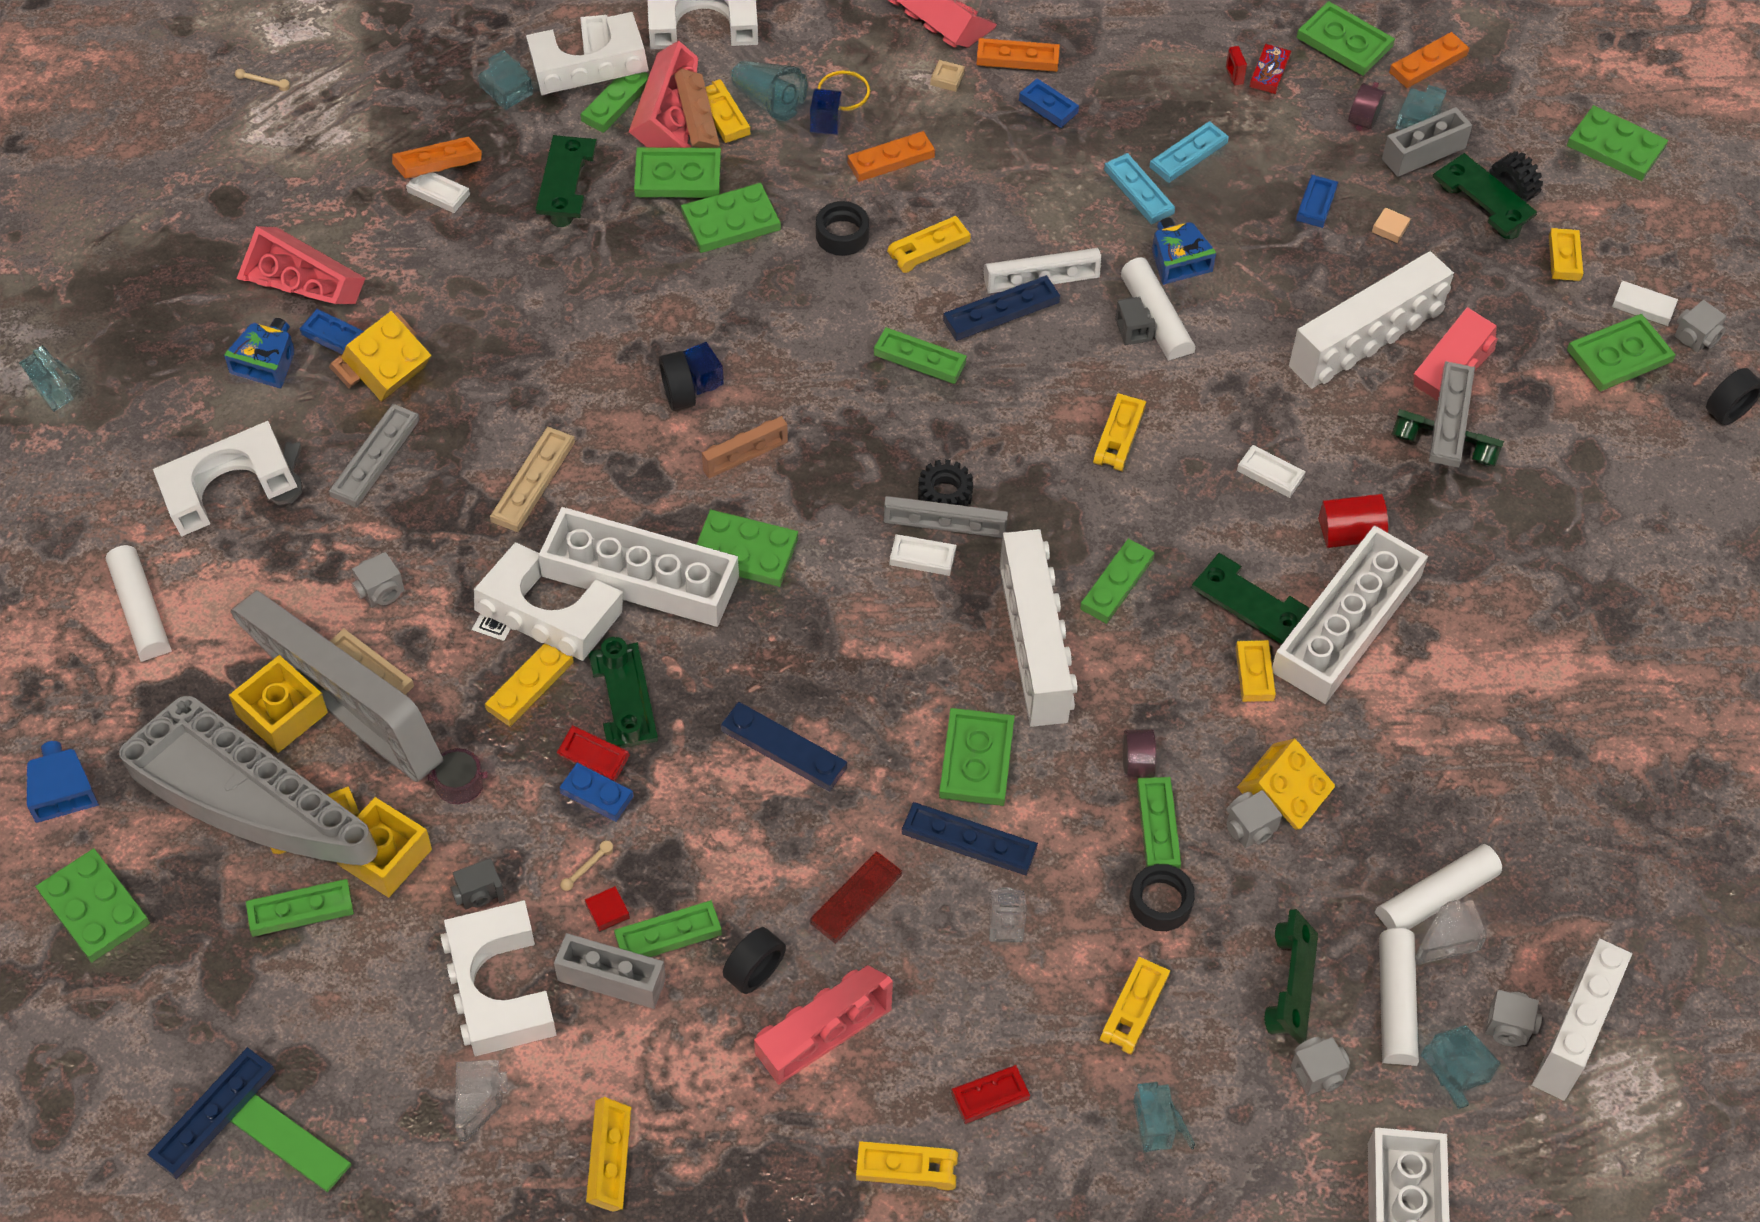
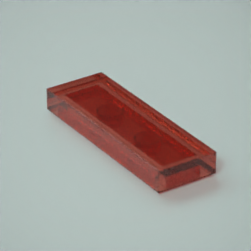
(855, 897)

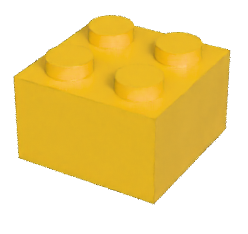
(386, 356)
(278, 703)
(400, 847)

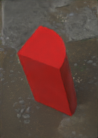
(1350, 519)

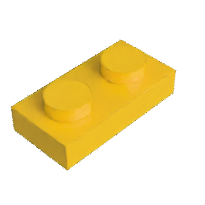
(1565, 254)
(1255, 671)

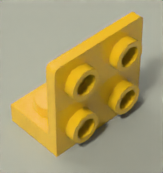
(1290, 781)

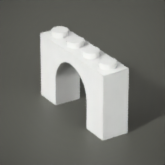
(665, 14)
(562, 71)
(188, 476)
(570, 629)
(1583, 1020)
(492, 1022)

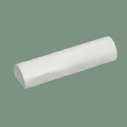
(1058, 267)
(1168, 327)
(137, 602)
(1441, 887)
(1398, 997)

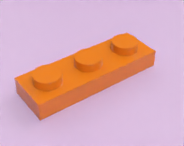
(1018, 54)
(1429, 60)
(891, 156)
(436, 157)

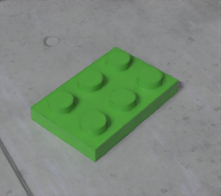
(1345, 38)
(1617, 143)
(677, 172)
(730, 217)
(1621, 352)
(760, 547)
(977, 756)
(92, 905)

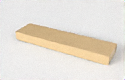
(532, 479)

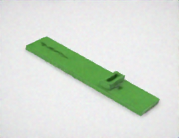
(291, 1143)

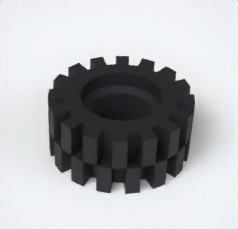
(1518, 175)
(949, 475)

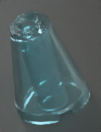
(772, 87)

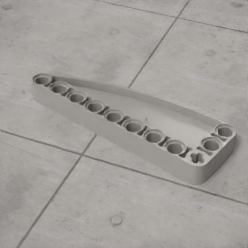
(350, 690)
(239, 787)

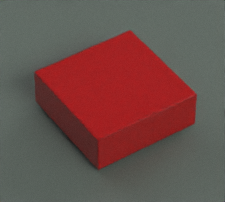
(1236, 65)
(607, 908)

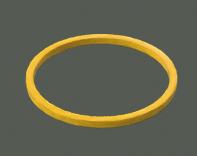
(853, 74)

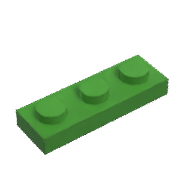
(614, 101)
(920, 355)
(1117, 581)
(1158, 821)
(299, 907)
(670, 930)

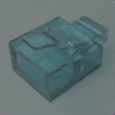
(505, 80)
(1420, 106)
(45, 379)
(1460, 1062)
(1158, 1117)

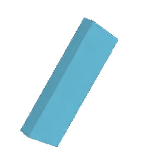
(1189, 152)
(1139, 188)

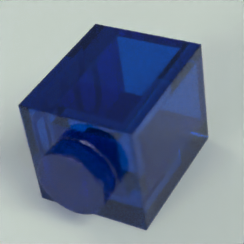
(825, 111)
(704, 368)

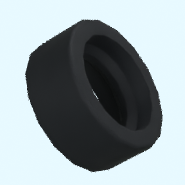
(842, 212)
(677, 380)
(1734, 396)
(1161, 920)
(754, 960)

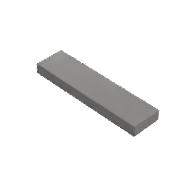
(1451, 414)
(374, 455)
(945, 517)

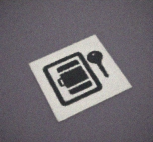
(491, 628)

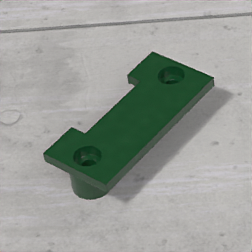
(561, 178)
(1507, 208)
(1486, 449)
(1247, 601)
(626, 692)
(1294, 1005)

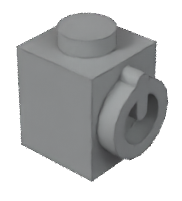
(1701, 326)
(377, 580)
(1252, 818)
(1513, 1018)
(1320, 1065)

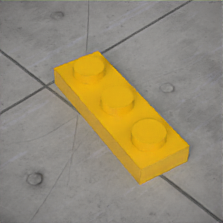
(528, 684)
(608, 1154)

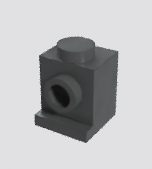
(1134, 321)
(477, 885)

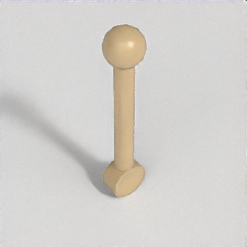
(282, 84)
(606, 848)

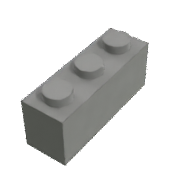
(1426, 141)
(610, 971)

